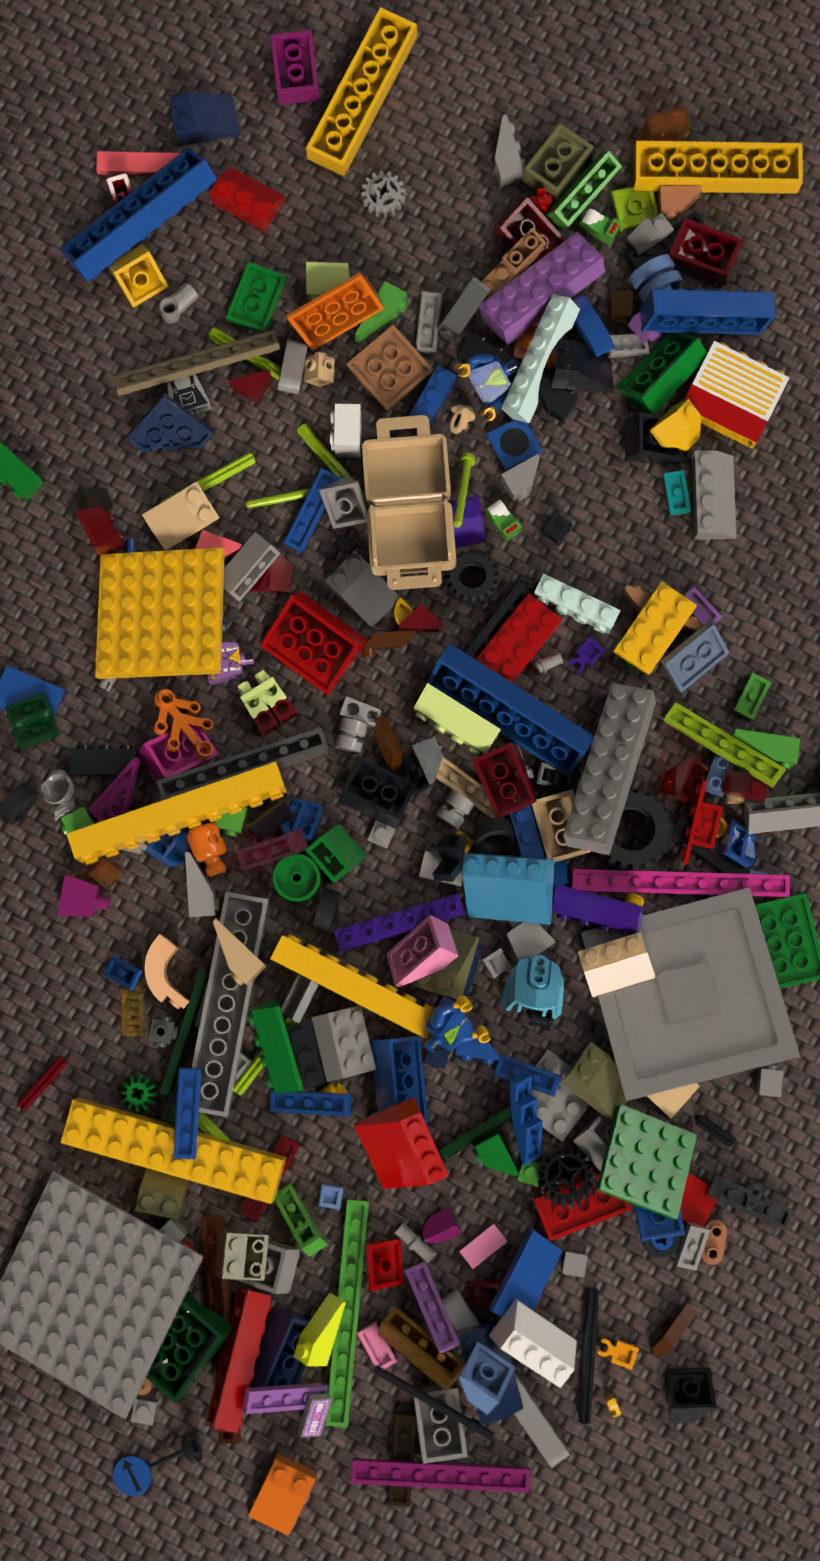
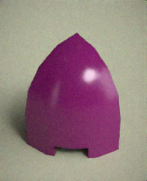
(440, 1227)

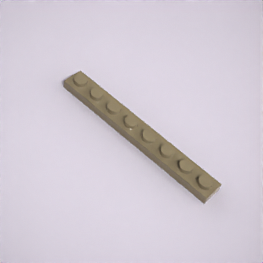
(196, 362)

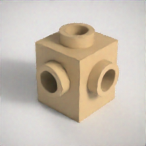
(319, 369)

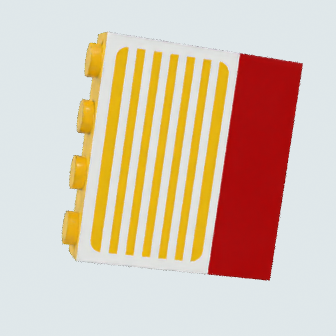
(736, 393)

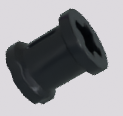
(544, 1021)

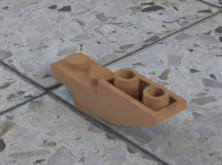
(515, 261)
(639, 599)

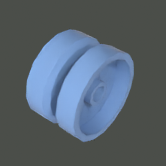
(656, 274)

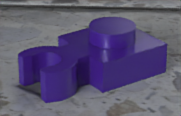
(588, 653)

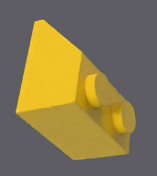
(138, 275)

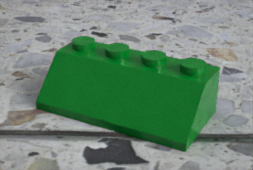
(663, 371)
(275, 1047)

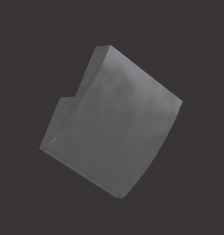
(297, 996)

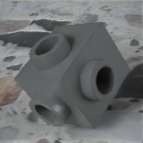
(170, 1028)

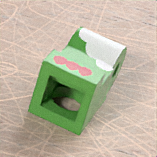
(599, 226)
(503, 520)

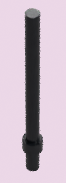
(472, 1424)

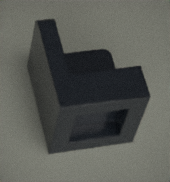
(557, 528)

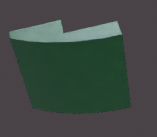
(32, 720)

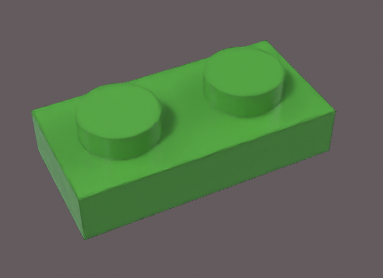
(752, 696)

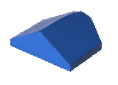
(306, 817)
(738, 844)
(170, 848)

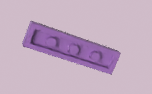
(432, 1307)
(280, 1397)

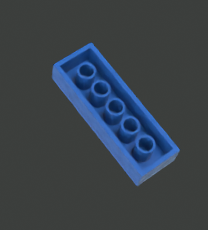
(707, 311)

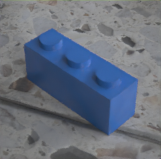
(434, 394)

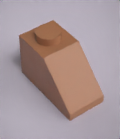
(676, 200)

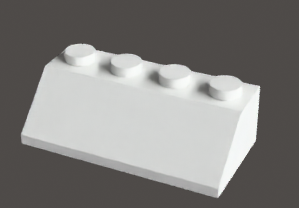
(536, 1343)

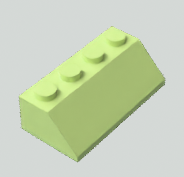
(456, 720)

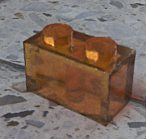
(667, 125)

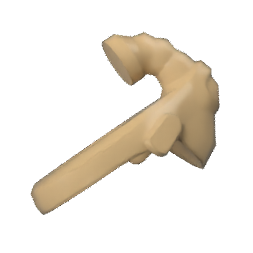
(467, 415)

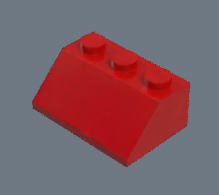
(246, 198)

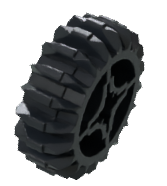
(575, 1174)

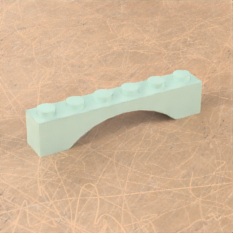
(555, 322)

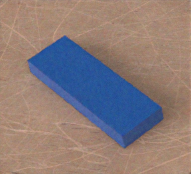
(542, 1080)

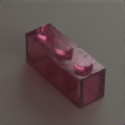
(271, 849)

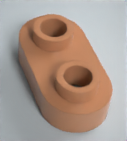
(715, 1242)

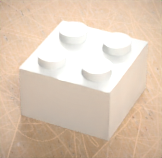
(346, 436)

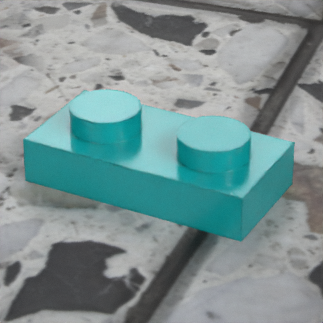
(676, 493)

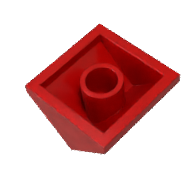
(384, 1263)

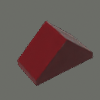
(119, 186)
(252, 386)
(422, 621)
(482, 1291)

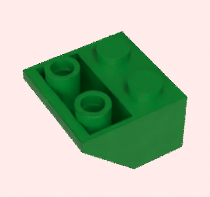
(336, 853)

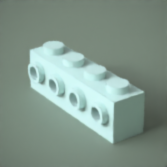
(576, 604)

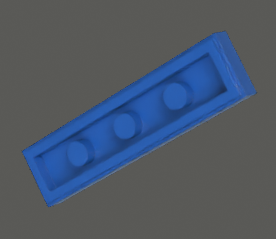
(309, 513)
(311, 1103)
(187, 1113)

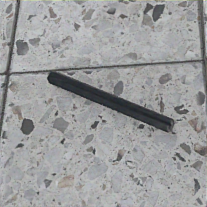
(588, 1359)

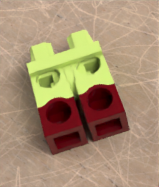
(264, 696)

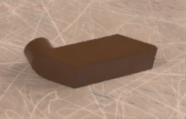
(387, 640)
(388, 744)
(673, 1331)

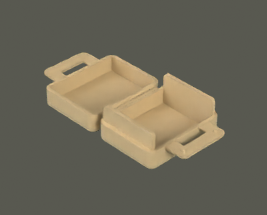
(408, 504)

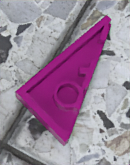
(117, 796)

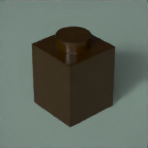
(621, 305)

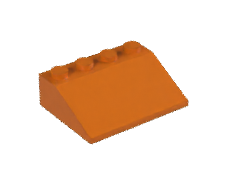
(336, 311)

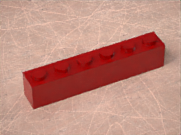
(238, 1360)

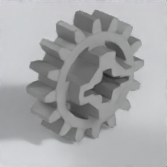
(376, 187)

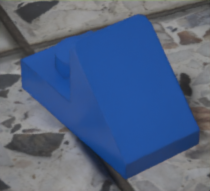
(123, 973)

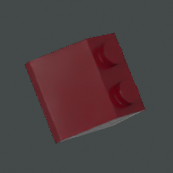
(100, 530)

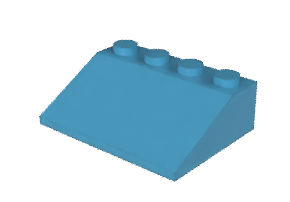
(508, 887)

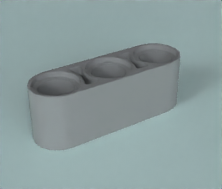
(292, 366)

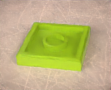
(633, 207)

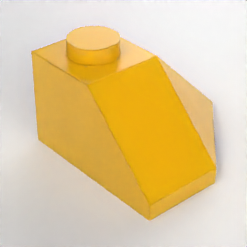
(678, 427)

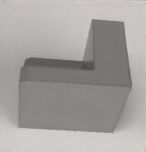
(496, 963)

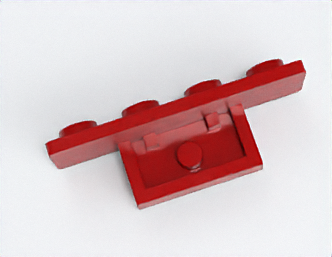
(704, 825)

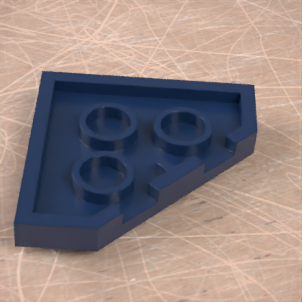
(169, 428)

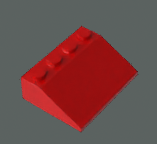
(313, 642)
(401, 1146)

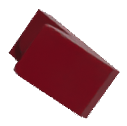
(744, 786)

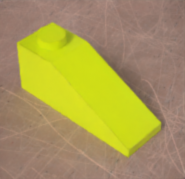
(320, 1333)

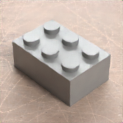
(343, 1043)
(440, 1435)

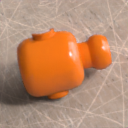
(207, 846)

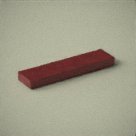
(285, 1147)

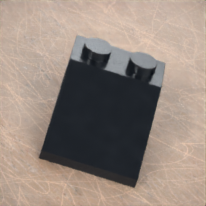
(579, 369)
(643, 446)

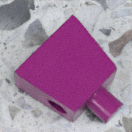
(81, 898)

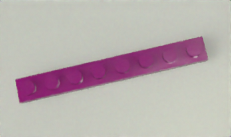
(440, 1475)

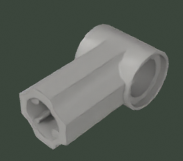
(179, 302)

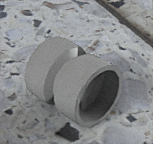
(350, 735)
(455, 809)

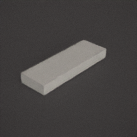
(428, 322)

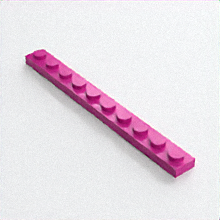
(679, 882)

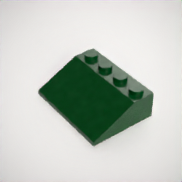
(187, 1348)

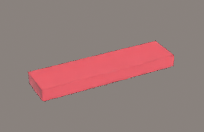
(132, 162)

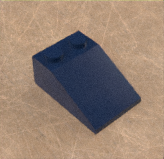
(203, 117)

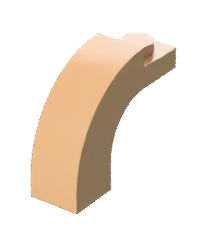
(156, 972)

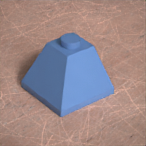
(485, 1378)

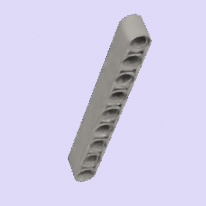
(531, 1416)

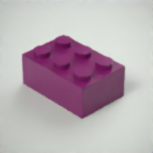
(295, 67)

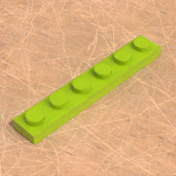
(724, 745)

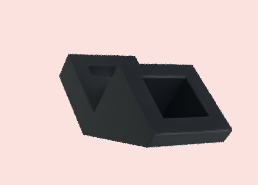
(452, 855)

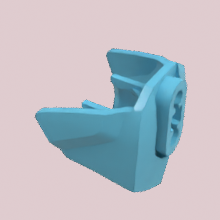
(534, 987)

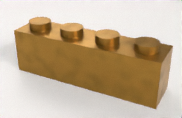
(420, 1349)

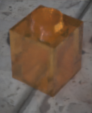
(106, 874)

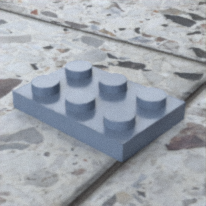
(695, 656)

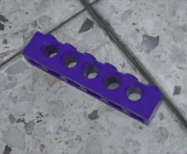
(397, 922)

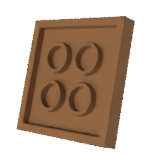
(390, 368)

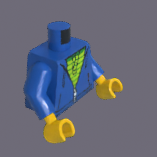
(489, 379)
(451, 1026)

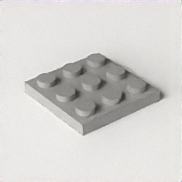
(564, 1109)

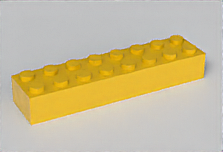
(362, 91)
(718, 166)
(353, 985)

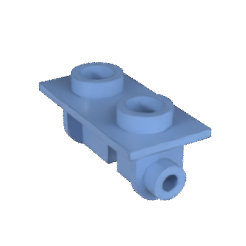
(717, 775)

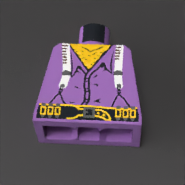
(231, 663)

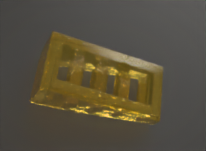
(135, 994)

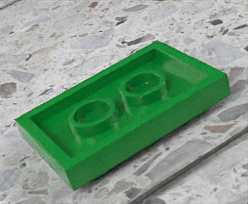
(256, 298)

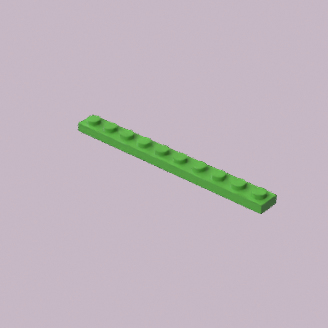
(349, 1291)

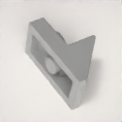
(650, 233)

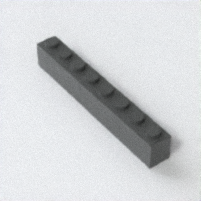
(283, 752)

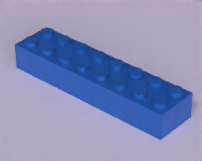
(138, 214)
(511, 710)

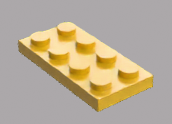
(655, 628)

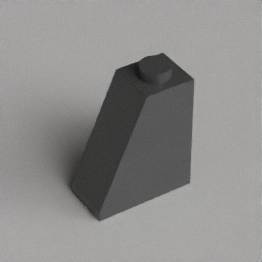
(463, 308)

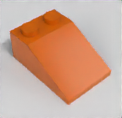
(283, 1494)

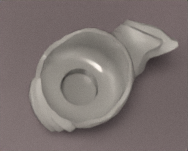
(58, 791)

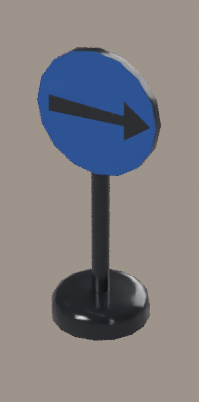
(134, 1475)

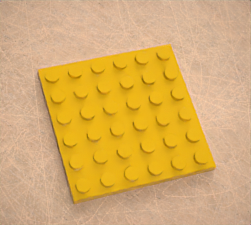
(160, 613)

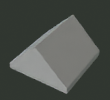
(344, 503)

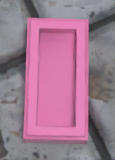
(483, 1246)
(376, 1347)

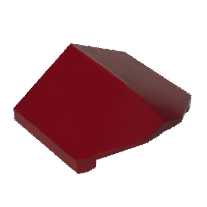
(276, 578)

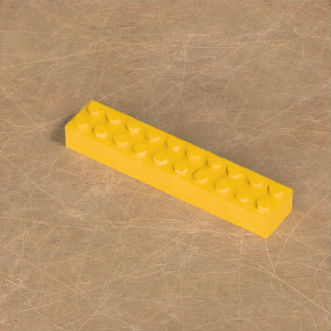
(177, 813)
(151, 1145)

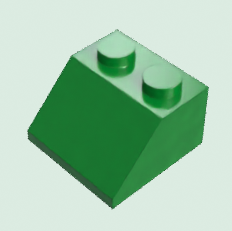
(494, 1154)

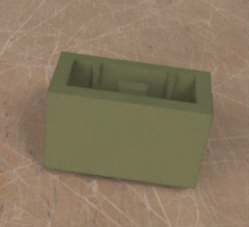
(241, 1255)

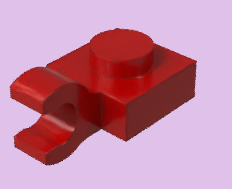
(542, 201)

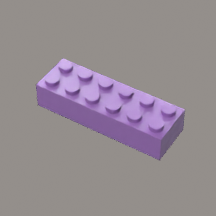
(525, 298)

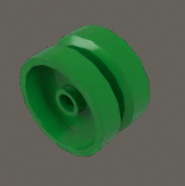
(301, 890)

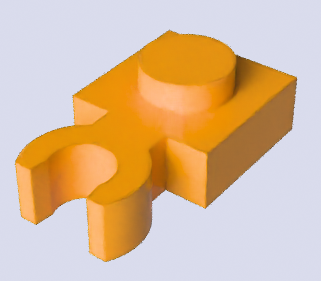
(621, 1353)

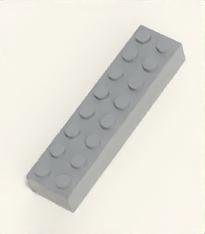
(610, 769)

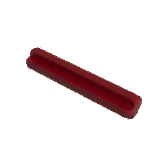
(42, 1083)

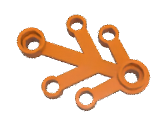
(182, 722)

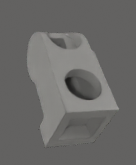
(359, 711)

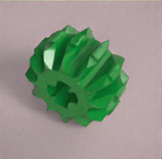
(139, 1084)

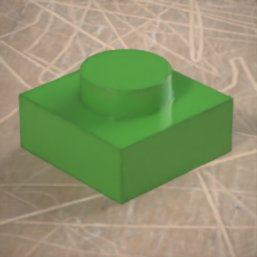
(529, 1173)

